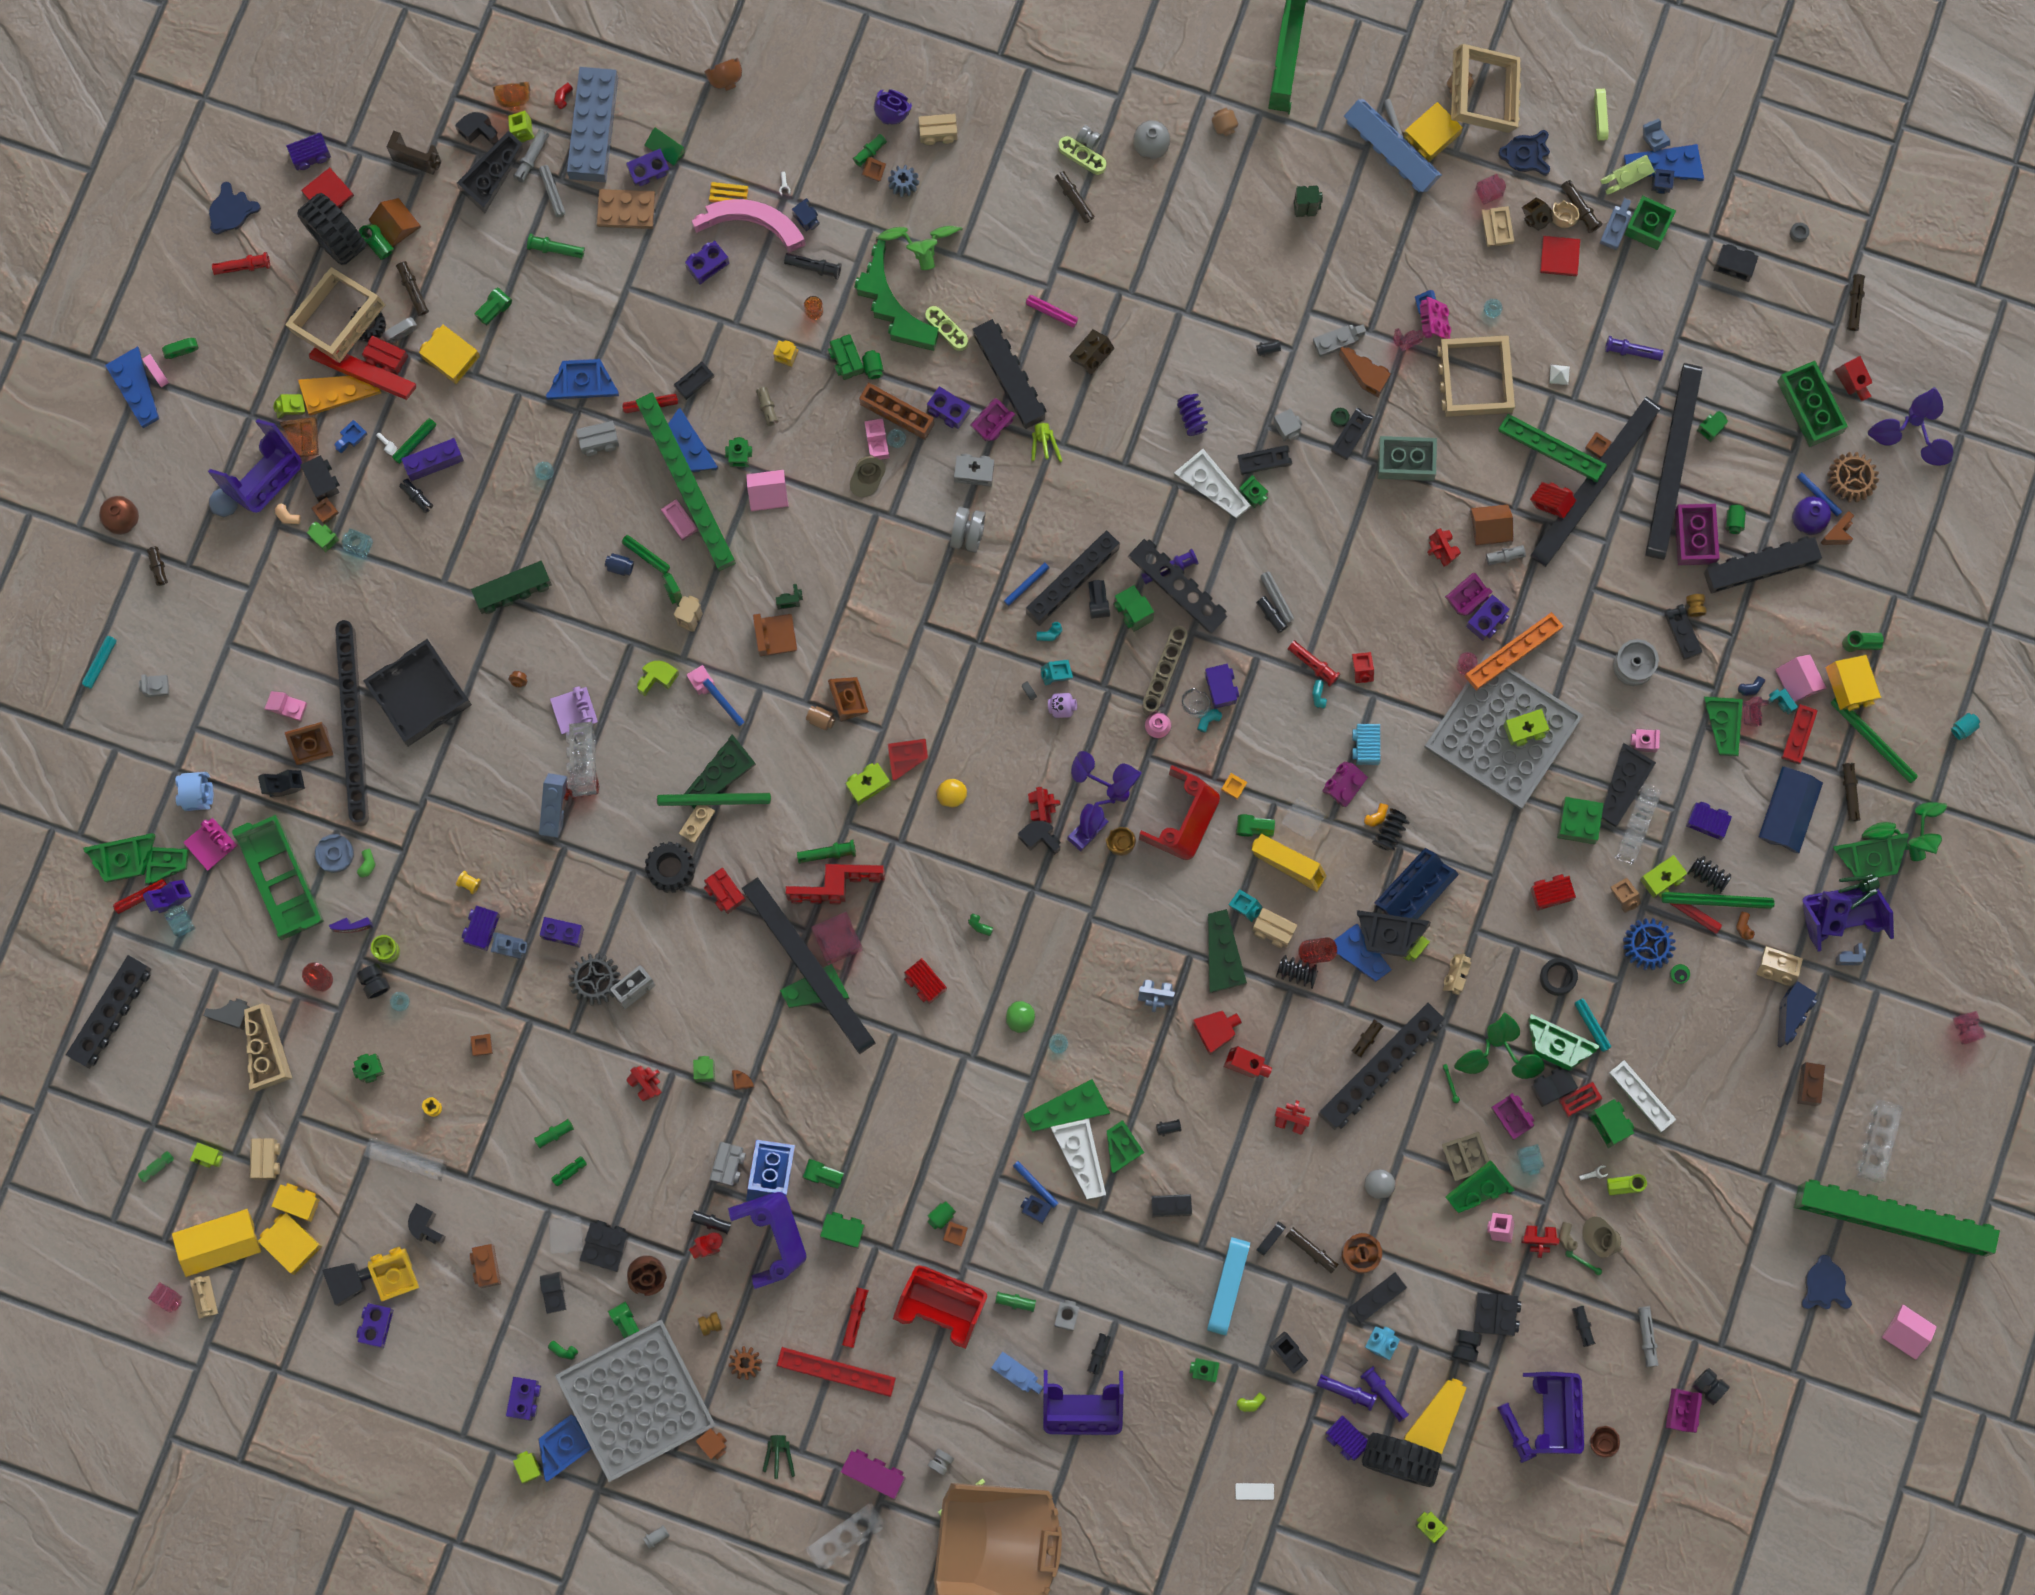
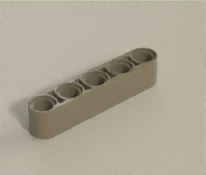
(1168, 662)

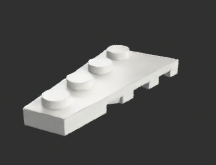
(1209, 480)
(1080, 1152)

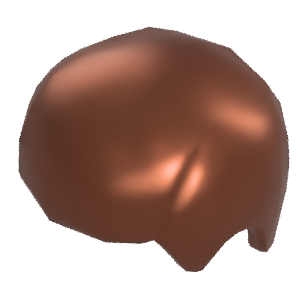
(1605, 1441)

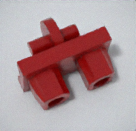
(1441, 547)
(1045, 804)
(647, 1080)
(1300, 1120)
(1530, 1237)
(707, 1245)

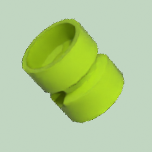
(385, 949)

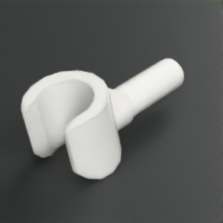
(784, 184)
(390, 447)
(1596, 1173)

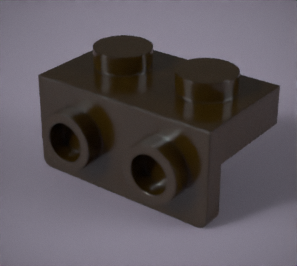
(1092, 351)

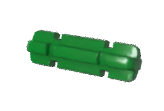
(156, 1166)
(569, 1171)

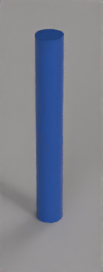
(1818, 493)
(1026, 584)
(723, 702)
(1035, 1184)

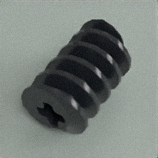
(1390, 830)
(1710, 874)
(1297, 971)

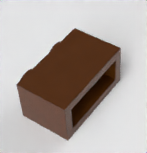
(1811, 1084)

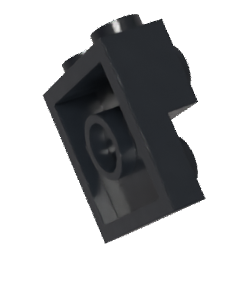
(604, 1245)
(1497, 1314)

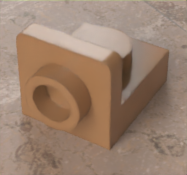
(1626, 895)

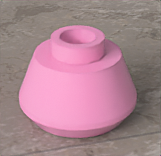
(1158, 730)

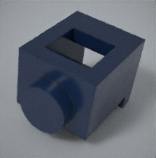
(1662, 184)
(805, 215)
(1044, 1208)

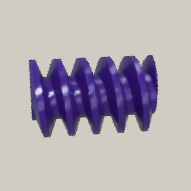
(1191, 415)

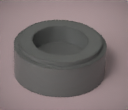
(1799, 232)
(1029, 691)

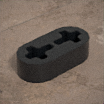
(1271, 1238)

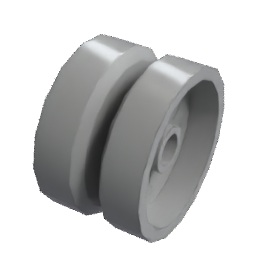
(967, 529)
(1635, 652)

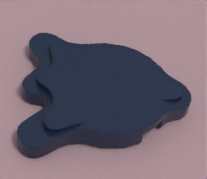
(1526, 153)
(230, 210)
(1825, 1284)

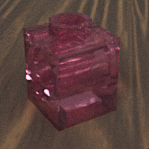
(1490, 189)
(166, 1297)

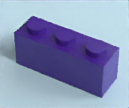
(432, 459)

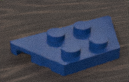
(582, 380)
(690, 444)
(562, 1446)

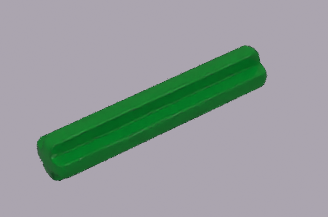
(414, 440)
(645, 554)

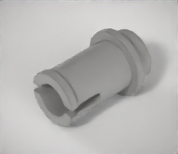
(656, 1536)

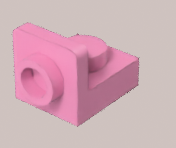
(697, 677)

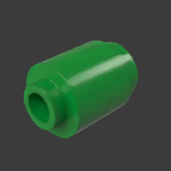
(872, 365)
(1735, 519)
(941, 1215)

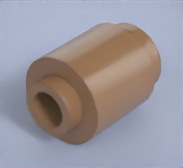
(820, 717)

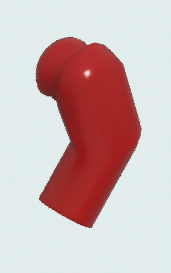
(560, 95)

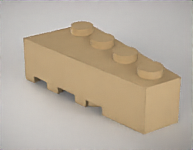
(264, 1049)

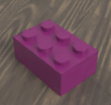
(1696, 534)
(874, 1473)

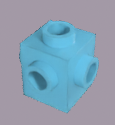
(1382, 1342)

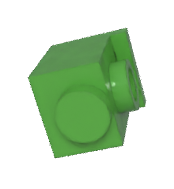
(322, 536)

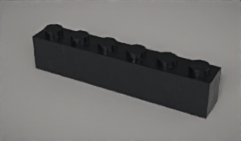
(1009, 374)
(1763, 564)

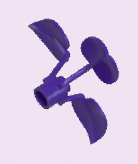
(1925, 405)
(1123, 777)

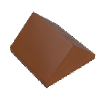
(394, 221)
(1492, 524)
(848, 697)
(309, 743)

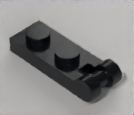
(1351, 434)
(1264, 460)
(1683, 632)

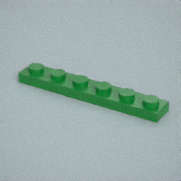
(1552, 448)

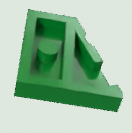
(165, 863)

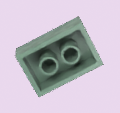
(1407, 458)

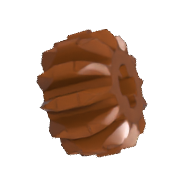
(752, 1364)

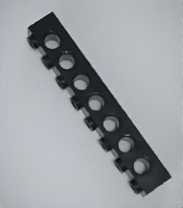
(1329, 1111)

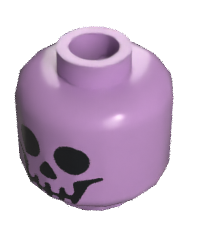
(1062, 705)

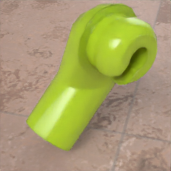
(1251, 1405)

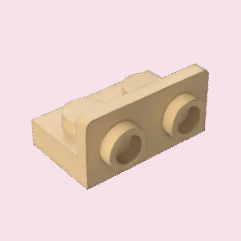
(1779, 966)

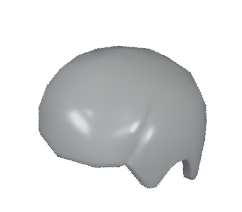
(1380, 1184)

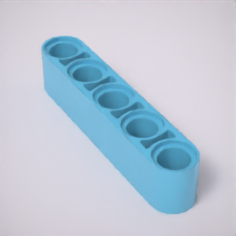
(1228, 1286)

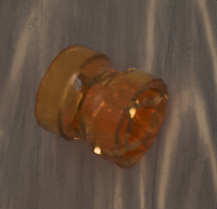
(811, 304)

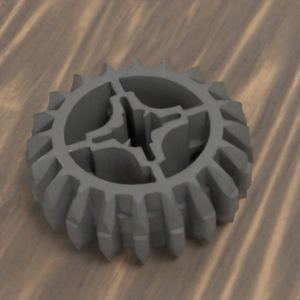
(586, 980)

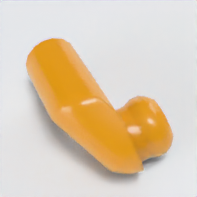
(1377, 818)

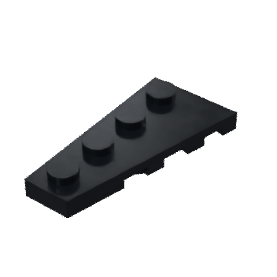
(1628, 777)

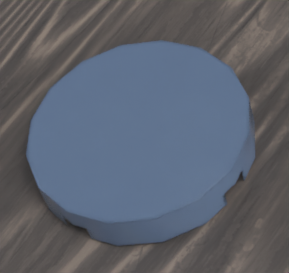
(334, 853)

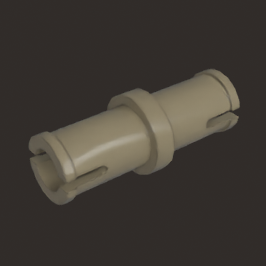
(767, 406)

